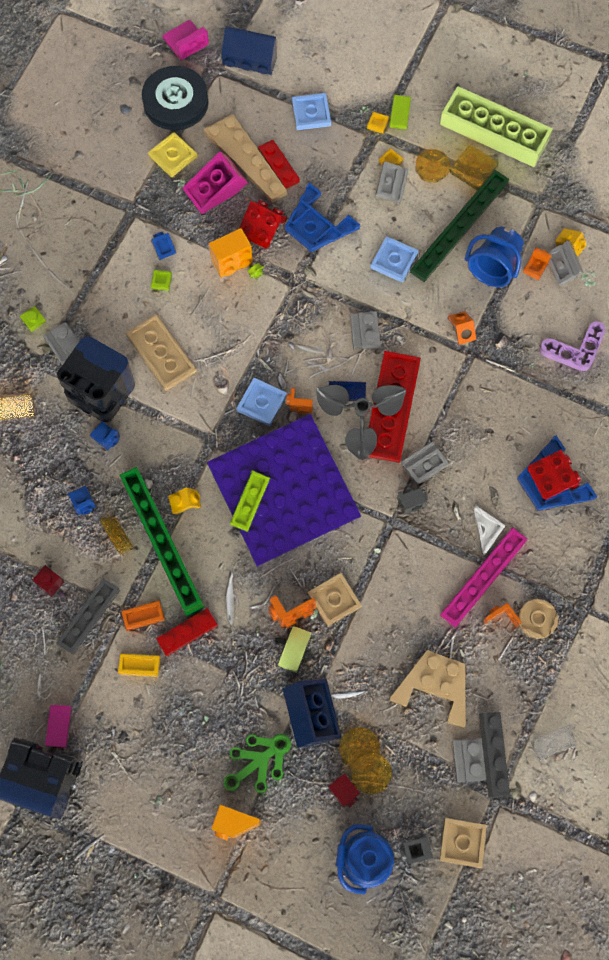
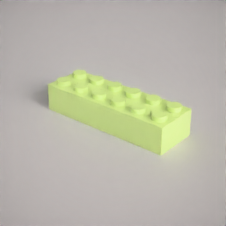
(495, 126)

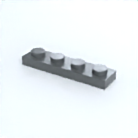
(88, 616)
(494, 754)

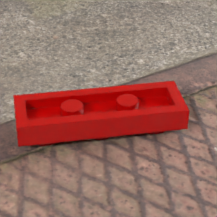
(279, 164)
(186, 632)

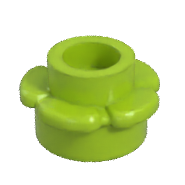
(256, 271)

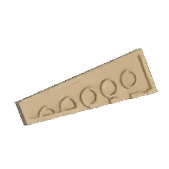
(238, 146)

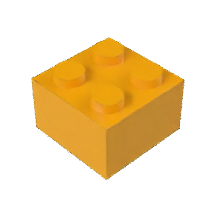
(231, 253)

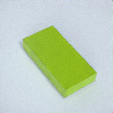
(400, 112)

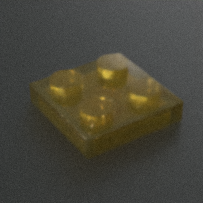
(473, 167)

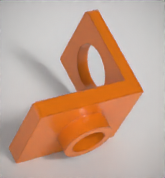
(462, 322)
(496, 611)

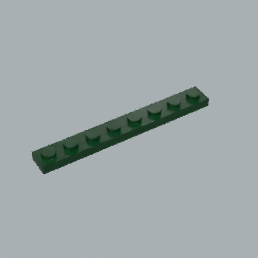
(459, 226)

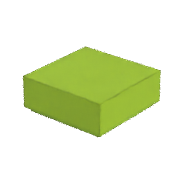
(161, 280)

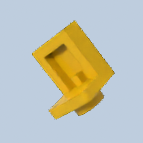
(575, 237)
(184, 500)

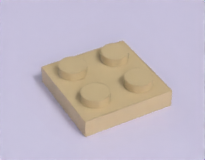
(334, 599)
(463, 843)

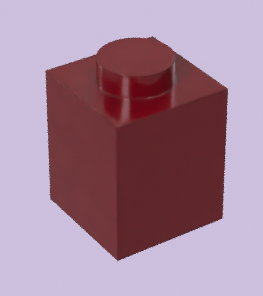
(48, 581)
(344, 791)

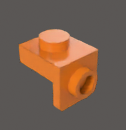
(537, 263)
(298, 405)

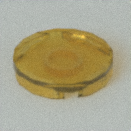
(432, 165)
(357, 742)
(371, 773)

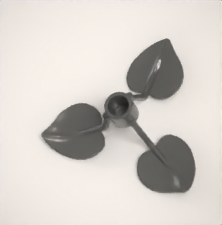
(361, 441)

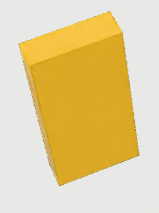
(139, 665)

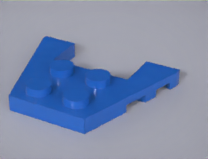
(311, 227)
(567, 497)

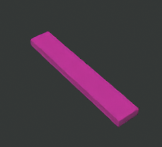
(483, 577)

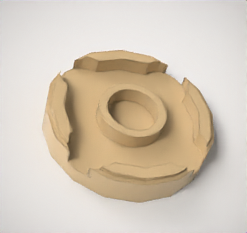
(538, 618)

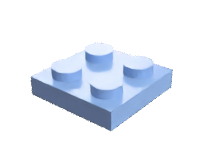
(311, 111)
(394, 259)
(261, 402)

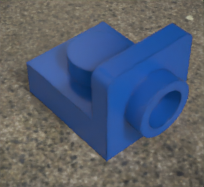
(163, 245)
(105, 436)
(82, 501)

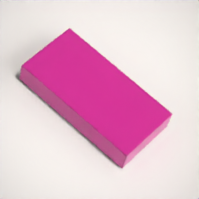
(58, 726)

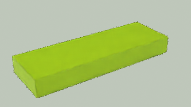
(249, 501)

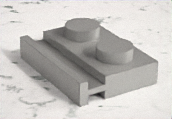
(391, 182)
(565, 263)
(365, 330)
(61, 341)
(424, 463)
(469, 760)

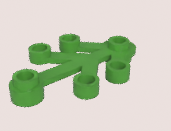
(260, 760)

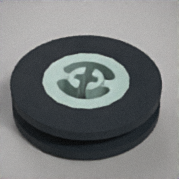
(178, 112)

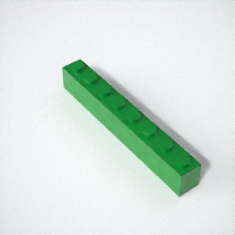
(161, 541)

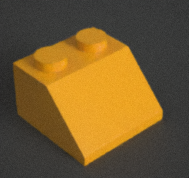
(232, 823)

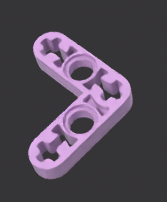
(576, 354)

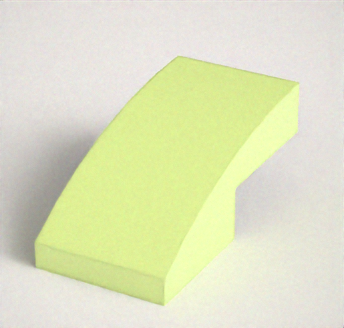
(294, 649)

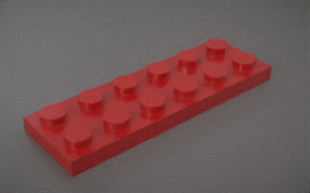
(391, 430)

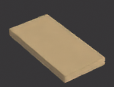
(161, 352)

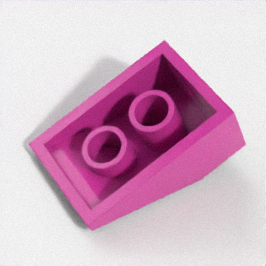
(215, 183)

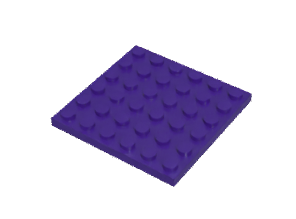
(303, 492)

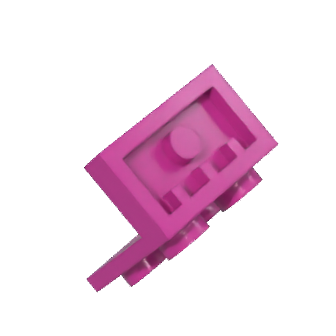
(186, 39)

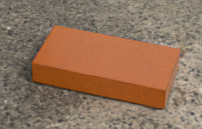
(143, 615)

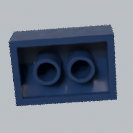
(249, 50)
(311, 712)

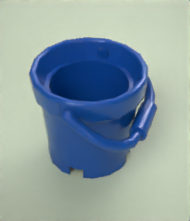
(496, 257)
(363, 859)

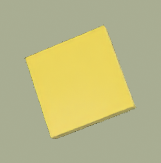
(172, 154)

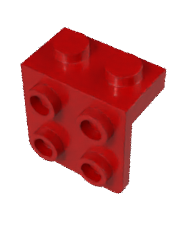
(261, 223)
(554, 475)

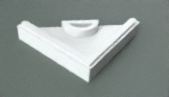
(488, 528)

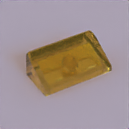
(16, 406)
(116, 534)

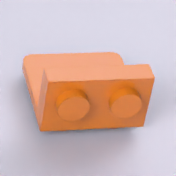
(290, 618)

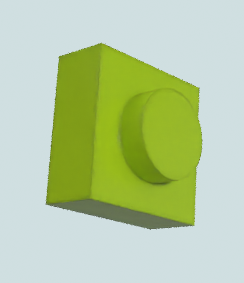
(32, 318)

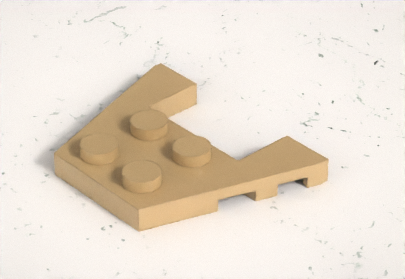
(438, 677)

